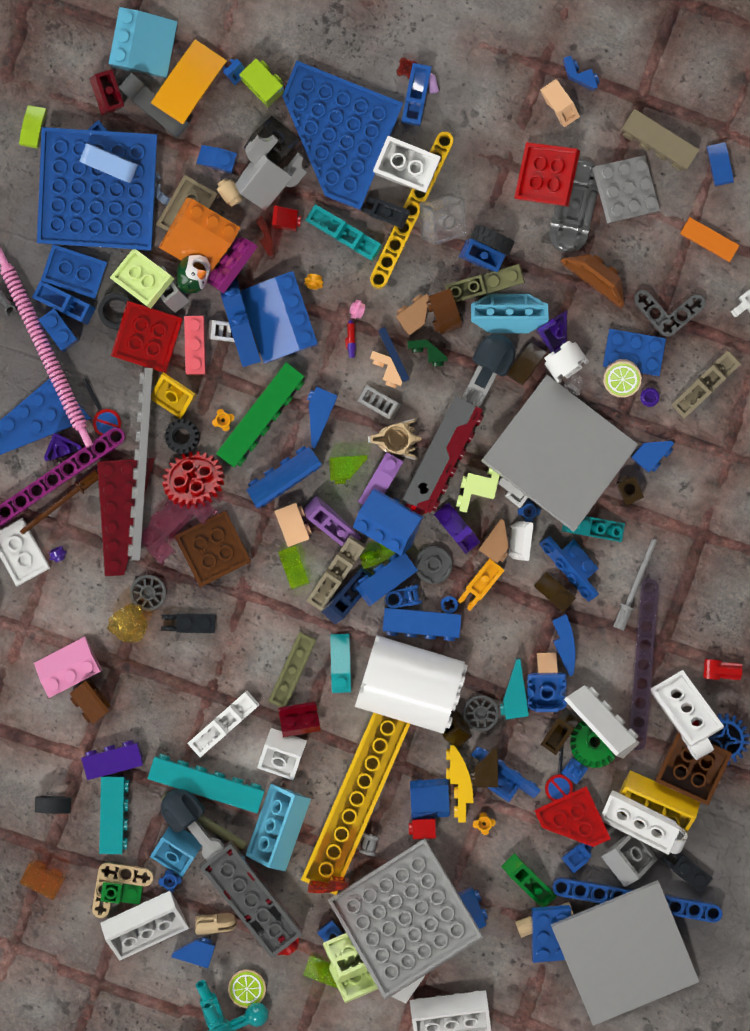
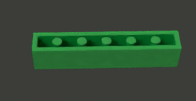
(260, 415)

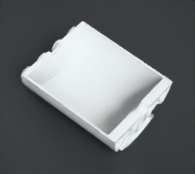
(411, 684)

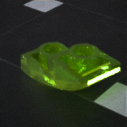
(372, 558)

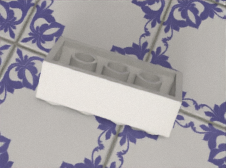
(603, 721)
(144, 925)
(451, 1012)

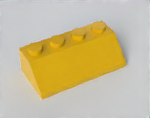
(661, 799)

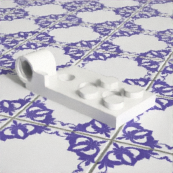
(694, 737)
(668, 841)

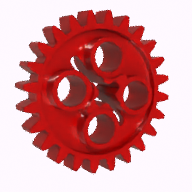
(193, 480)

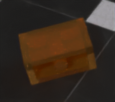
(43, 879)

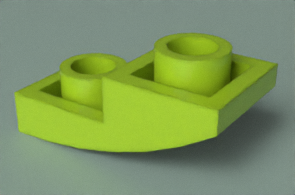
(32, 126)

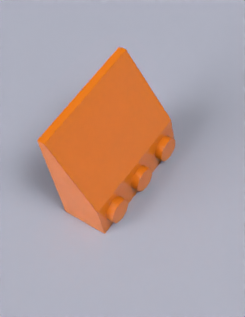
(199, 232)

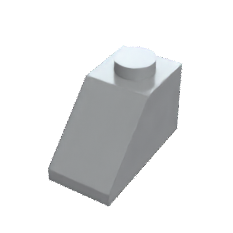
(173, 296)

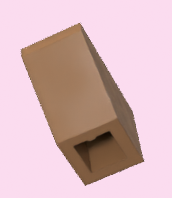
(414, 316)

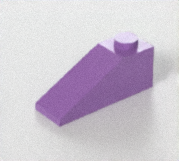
(383, 476)
(329, 521)

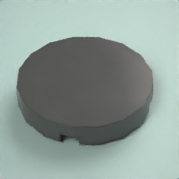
(433, 565)

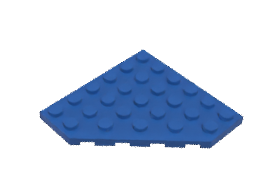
(340, 130)

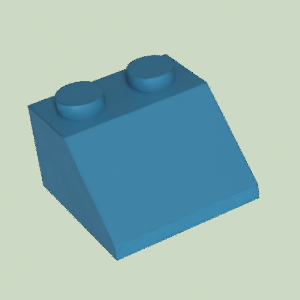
(176, 850)

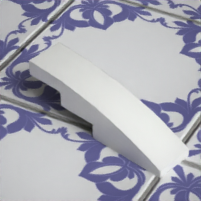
(223, 724)

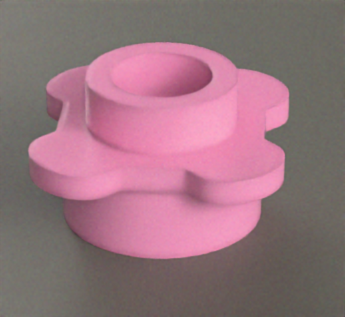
(357, 309)

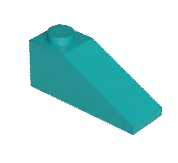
(340, 663)
(514, 698)

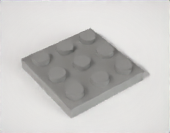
(626, 189)

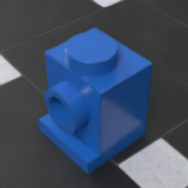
(329, 928)

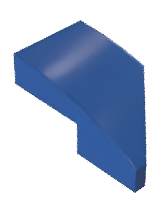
(577, 857)

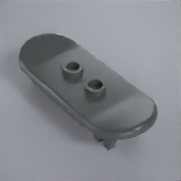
(572, 223)

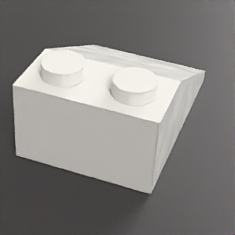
(406, 164)

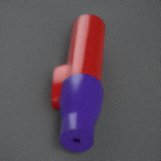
(350, 340)

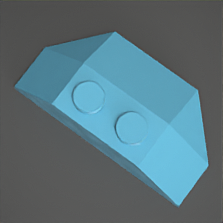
(509, 313)

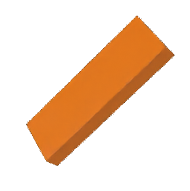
(709, 239)

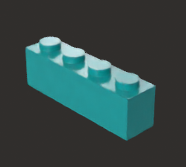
(113, 814)

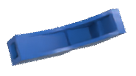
(240, 325)

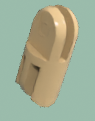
(215, 923)

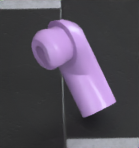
(433, 86)

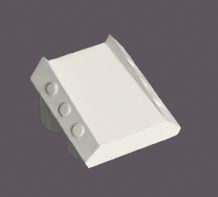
(520, 540)

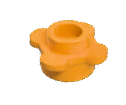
(313, 281)
(224, 425)
(484, 828)

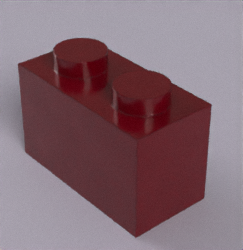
(106, 92)

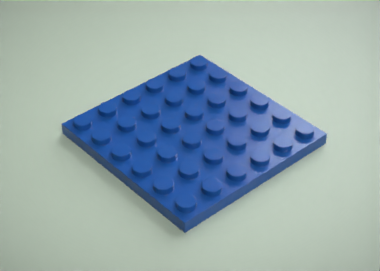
(91, 206)

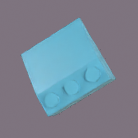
(142, 43)

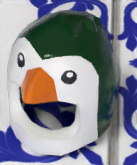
(192, 279)

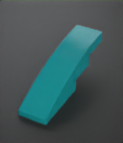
(343, 233)

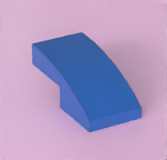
(720, 164)

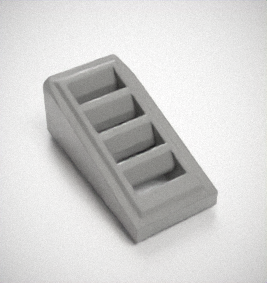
(394, 409)

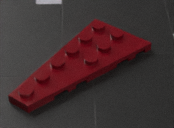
(115, 499)

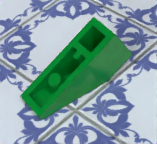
(528, 881)

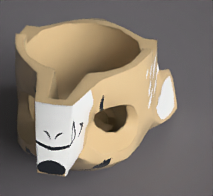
(397, 439)

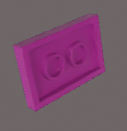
(231, 264)

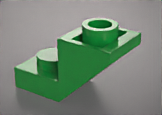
(121, 892)

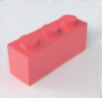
(195, 345)

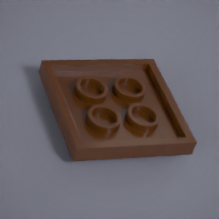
(212, 548)

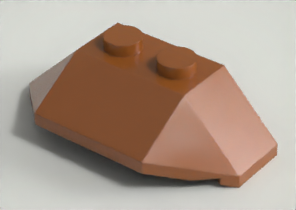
(597, 275)

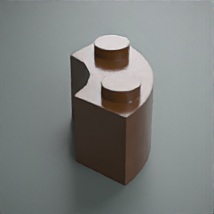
(444, 311)

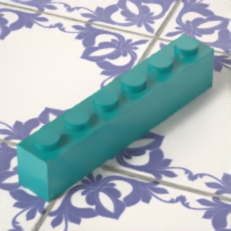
(206, 784)

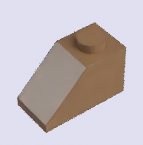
(496, 543)

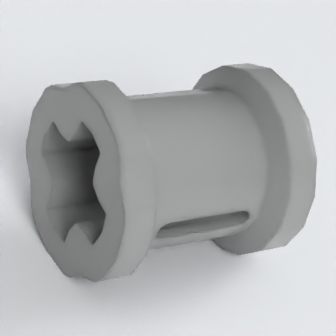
(369, 844)

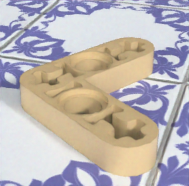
(110, 878)

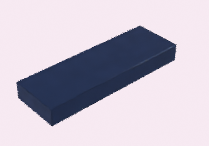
(393, 354)

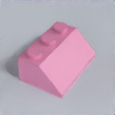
(67, 667)

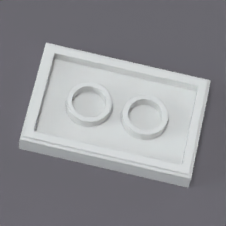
(21, 553)

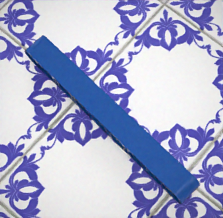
(609, 891)

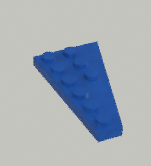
(34, 419)

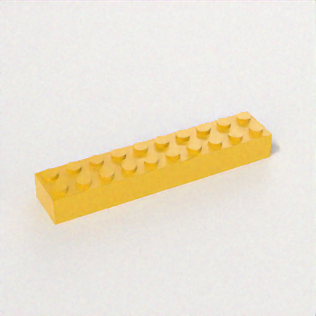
(356, 799)

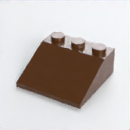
(691, 776)

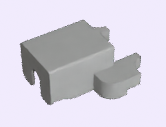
(262, 178)

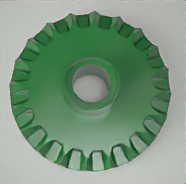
(586, 754)

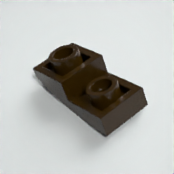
(526, 363)

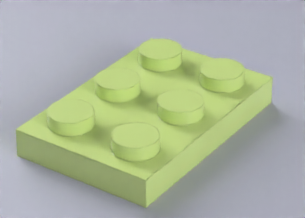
(142, 278)

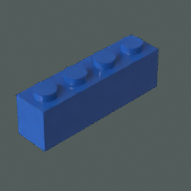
(421, 622)

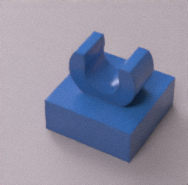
(233, 71)
(574, 770)

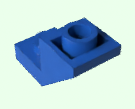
(585, 79)

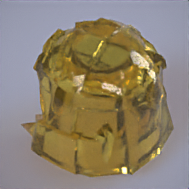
(128, 623)

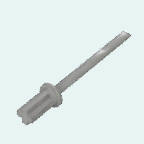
(626, 609)

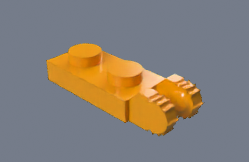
(482, 582)

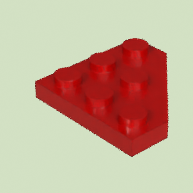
(574, 818)

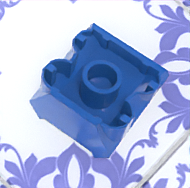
(546, 692)
(429, 798)

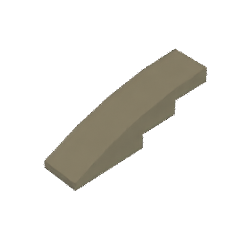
(706, 384)
(336, 573)

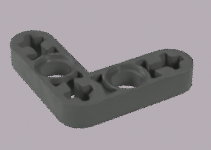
(664, 317)

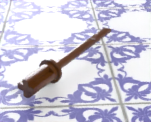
(81, 486)

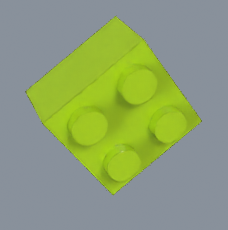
(262, 82)

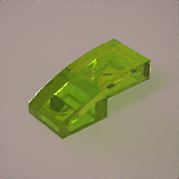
(293, 567)

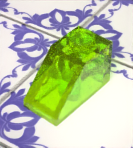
(345, 467)

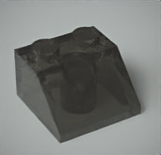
(286, 140)

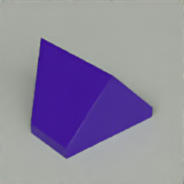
(554, 332)
(60, 446)

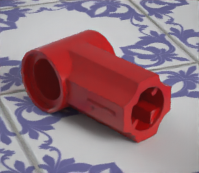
(717, 669)

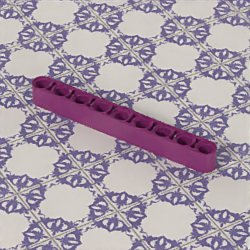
(62, 476)

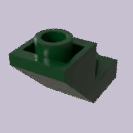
(435, 356)

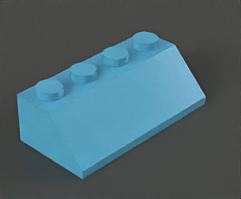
(278, 827)

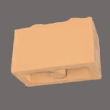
(292, 524)

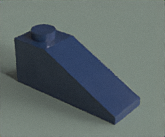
(345, 599)

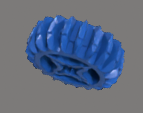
(740, 741)

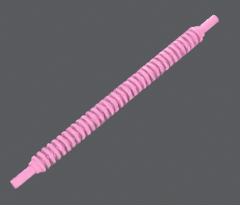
(44, 349)

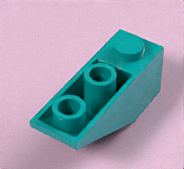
(598, 529)

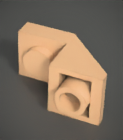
(560, 102)
(391, 375)

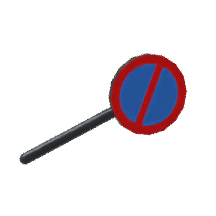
(104, 419)
(558, 785)

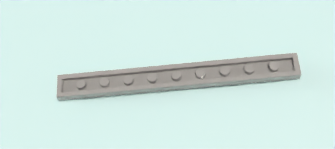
(140, 472)

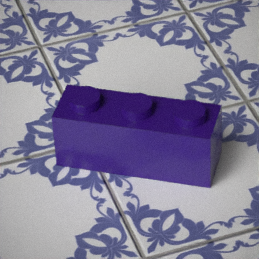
(112, 760)

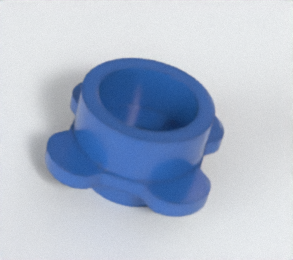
(529, 506)
(164, 881)

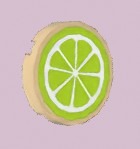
(622, 378)
(246, 987)

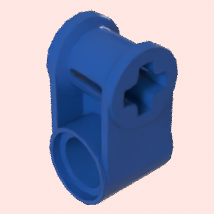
(405, 596)

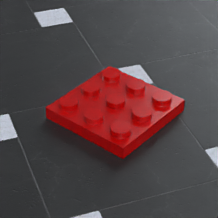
(547, 174)
(146, 337)

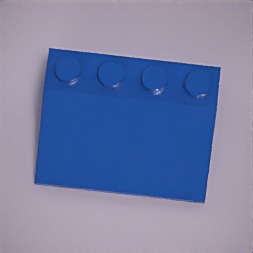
(278, 317)
(284, 477)

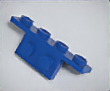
(573, 564)
(508, 779)

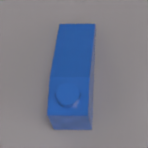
(320, 408)

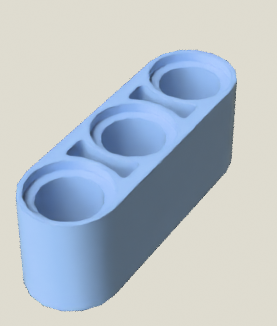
(108, 163)

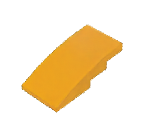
(188, 81)

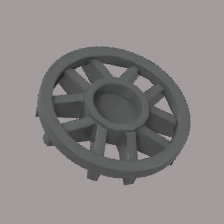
(148, 592)
(481, 713)

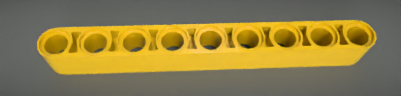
(412, 200)

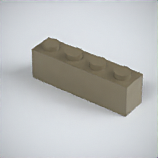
(659, 140)

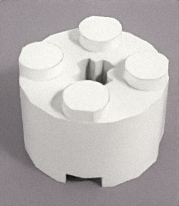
(566, 361)

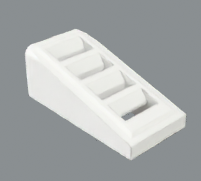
(211, 331)

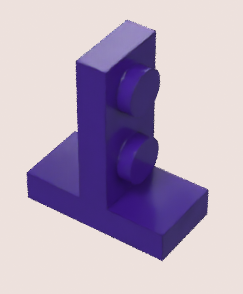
(457, 528)

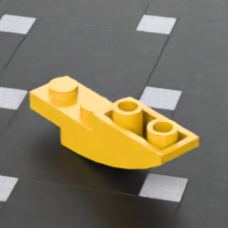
(459, 775)

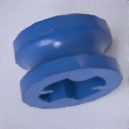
(451, 610)

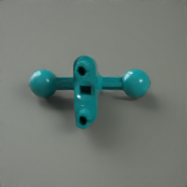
(255, 1014)

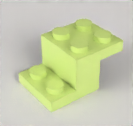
(477, 486)
(348, 969)

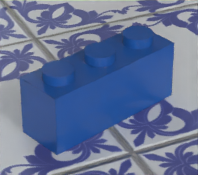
(385, 578)

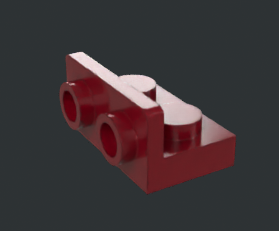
(299, 719)

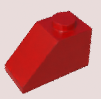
(286, 219)

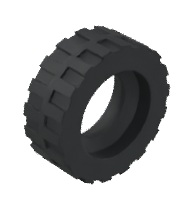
(492, 239)

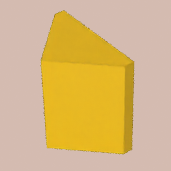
(172, 396)

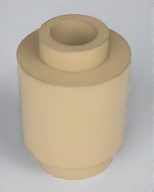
(229, 192)

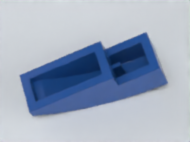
(416, 94)
(63, 302)
(565, 643)

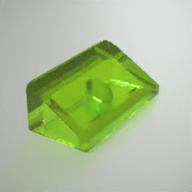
(319, 971)

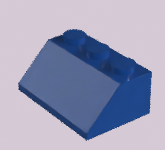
(388, 522)

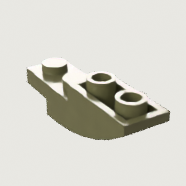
(486, 283)

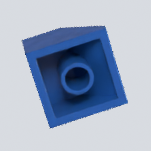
(471, 900)

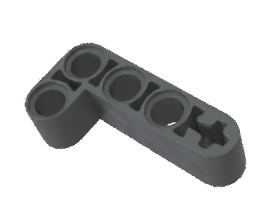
(142, 97)

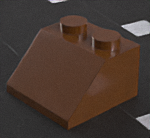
(90, 701)

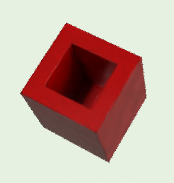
(422, 828)

